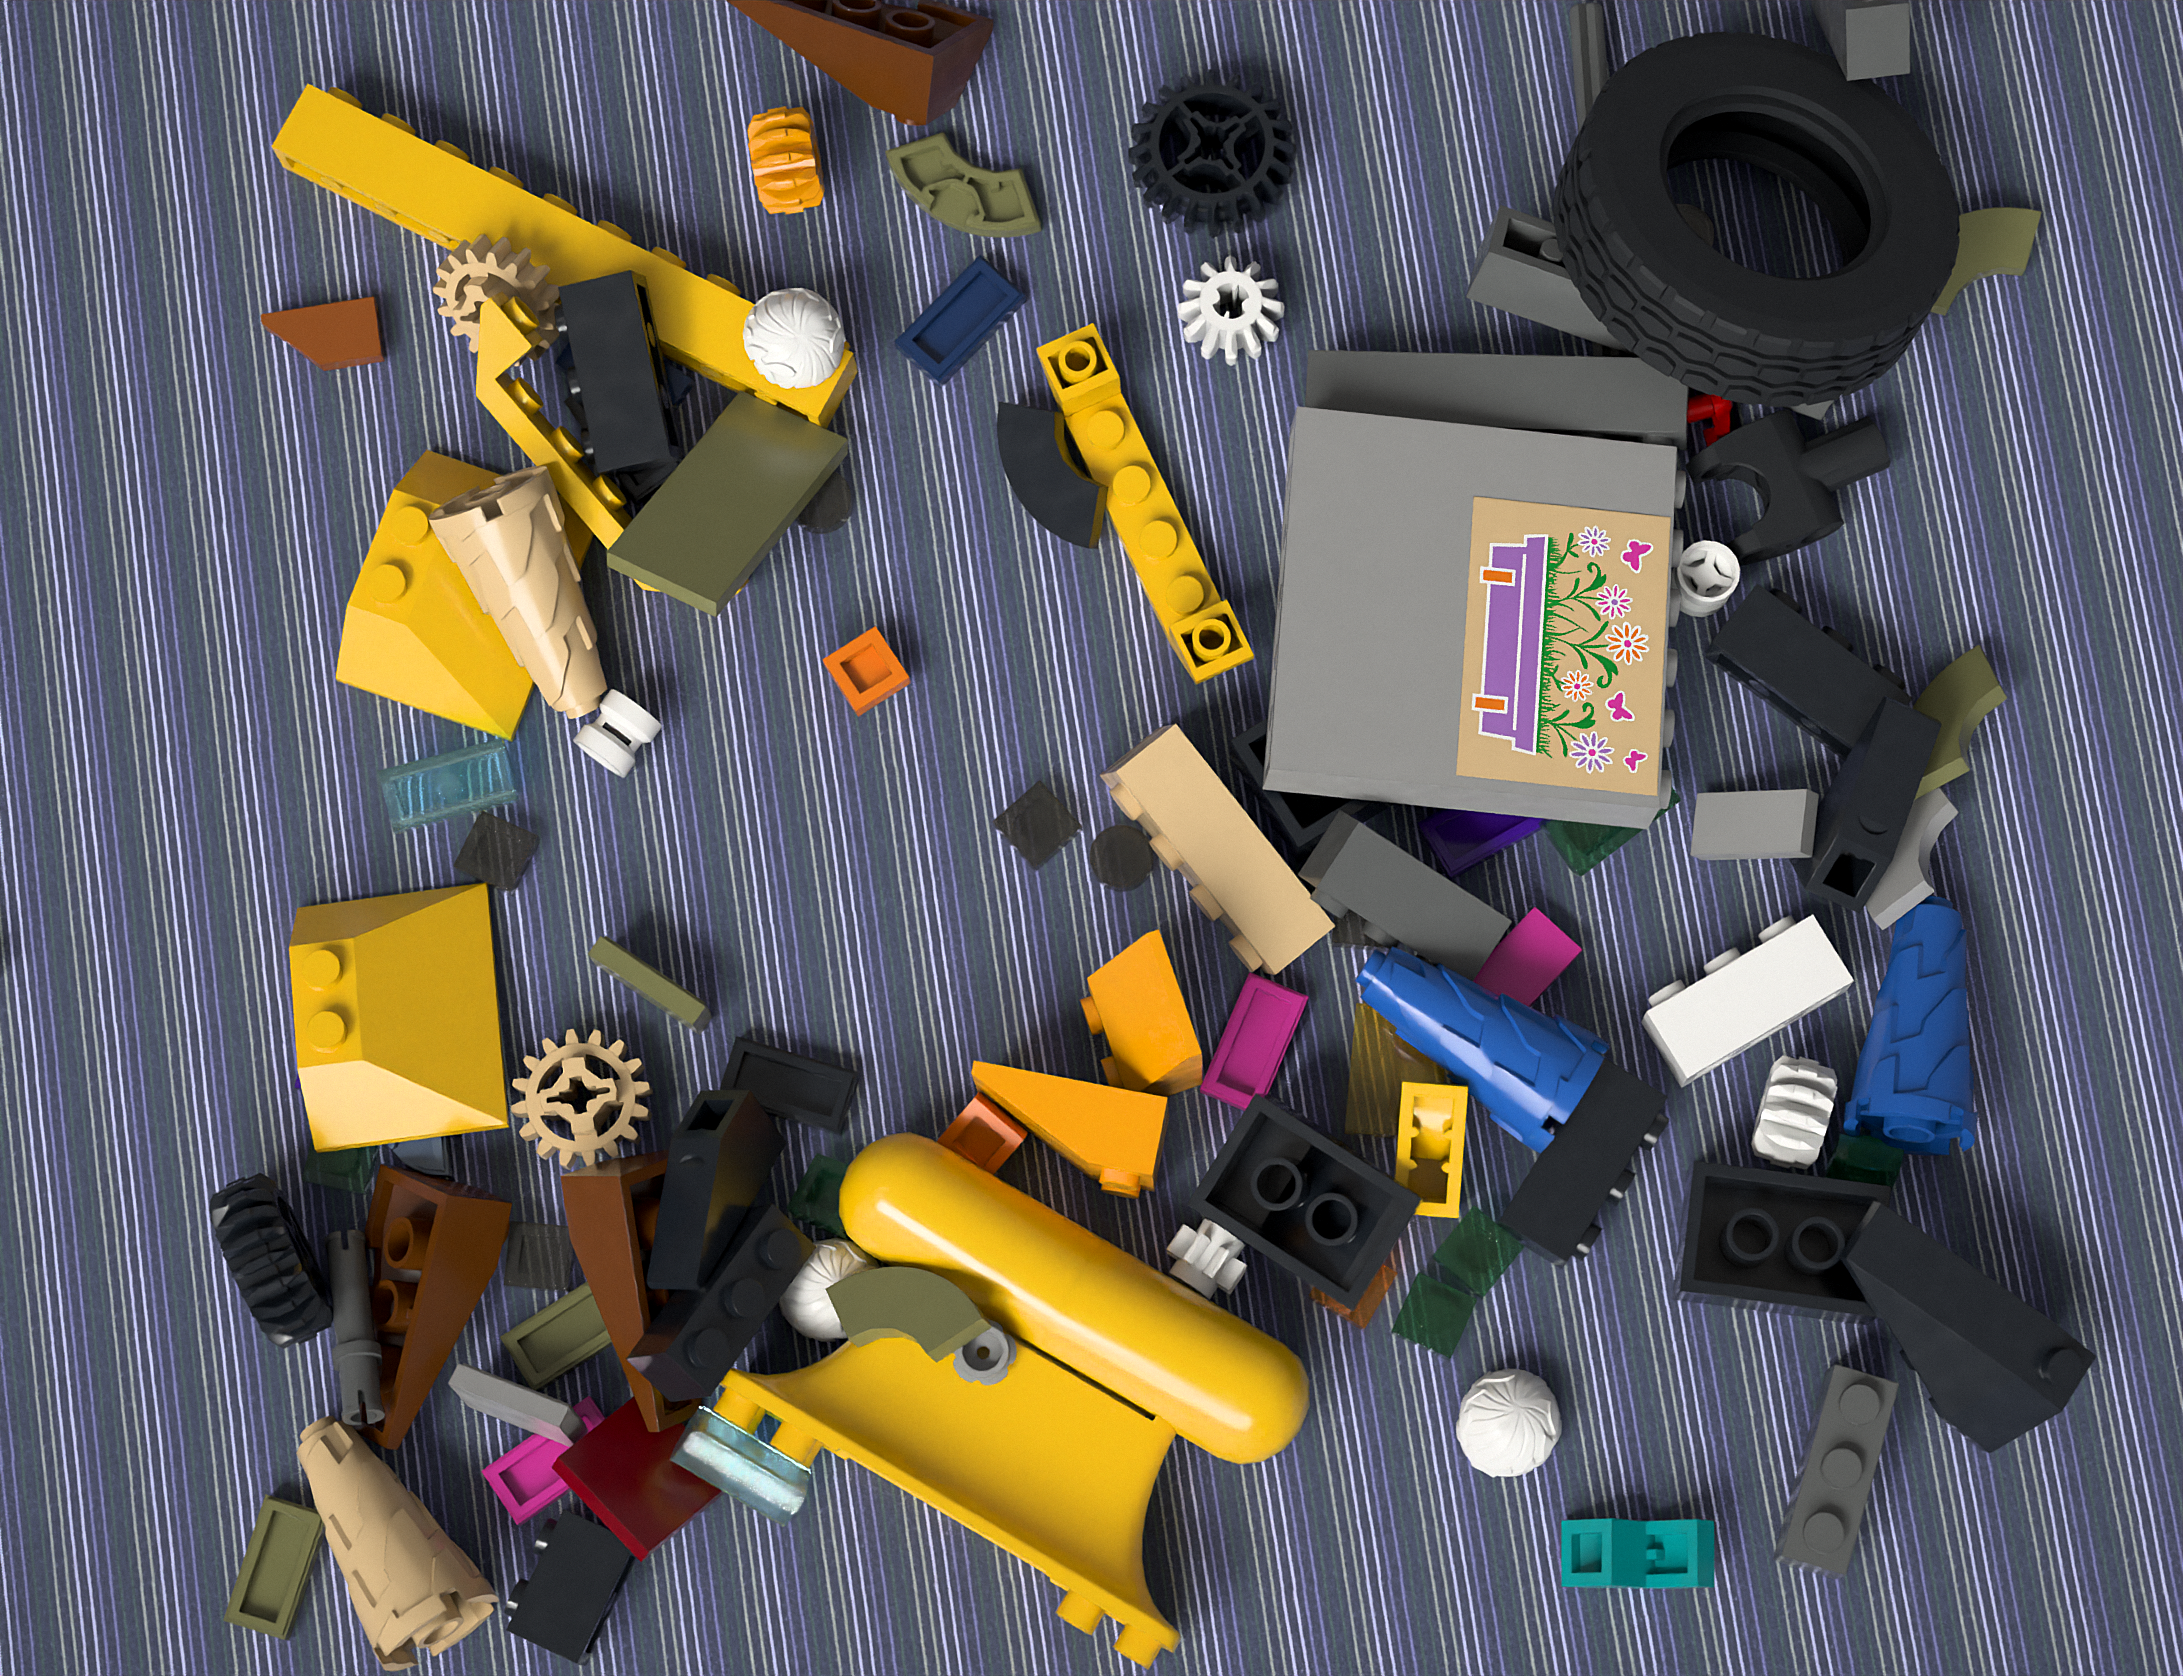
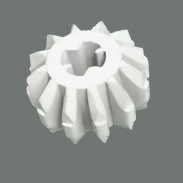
(1237, 288)
(1794, 1112)

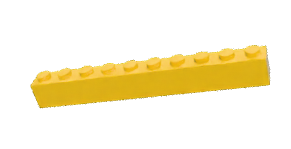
(453, 201)

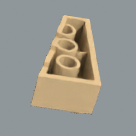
(1217, 849)

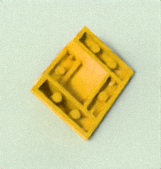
(416, 623)
(398, 1018)

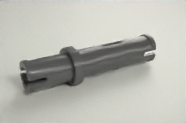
(356, 1350)

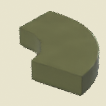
(961, 193)
(1989, 244)
(1960, 701)
(907, 1305)

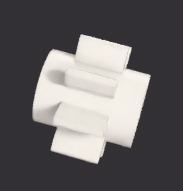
(1206, 1259)

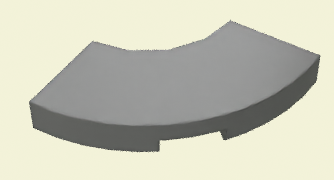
(1907, 876)

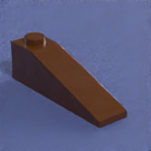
(883, 52)
(431, 1265)

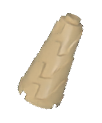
(527, 577)
(396, 1558)

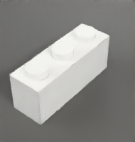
(1745, 998)

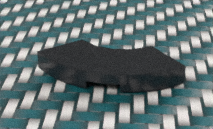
(1046, 475)

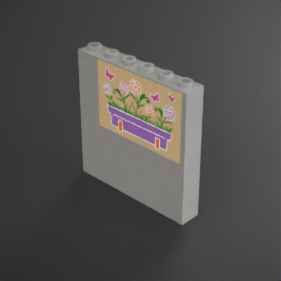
(1475, 619)

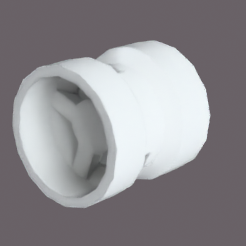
(1708, 566)
(624, 720)

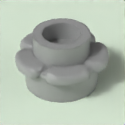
(993, 1368)

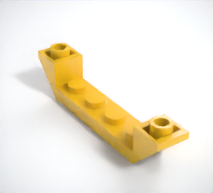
(504, 339)
(1140, 506)

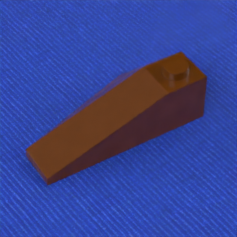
(612, 1230)

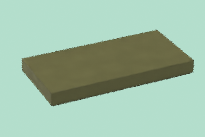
(727, 503)

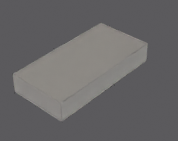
(1754, 824)
(517, 1405)

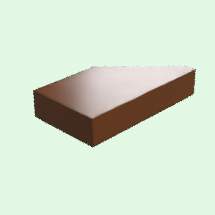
(331, 333)

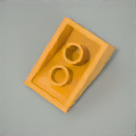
(1143, 1021)
(1095, 1127)

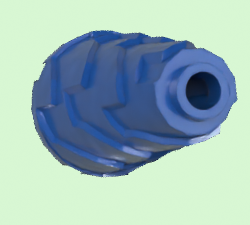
(1508, 1054)
(1915, 1062)

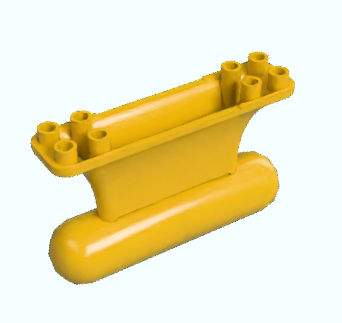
(1062, 1446)

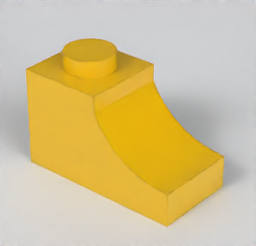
(1432, 1144)

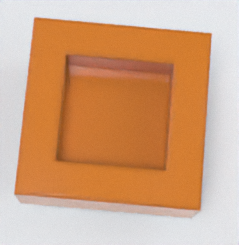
(866, 671)
(983, 1134)

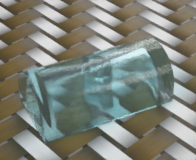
(449, 785)
(742, 1466)

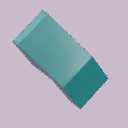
(1637, 1554)

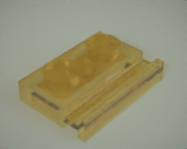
(1376, 1074)

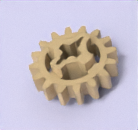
(493, 271)
(577, 1072)

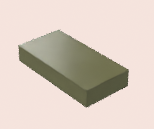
(650, 984)
(558, 1338)
(276, 1568)

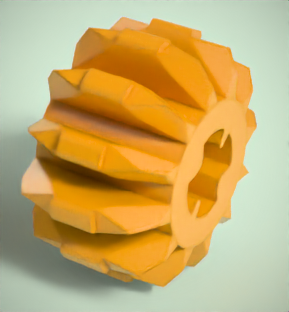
(786, 160)

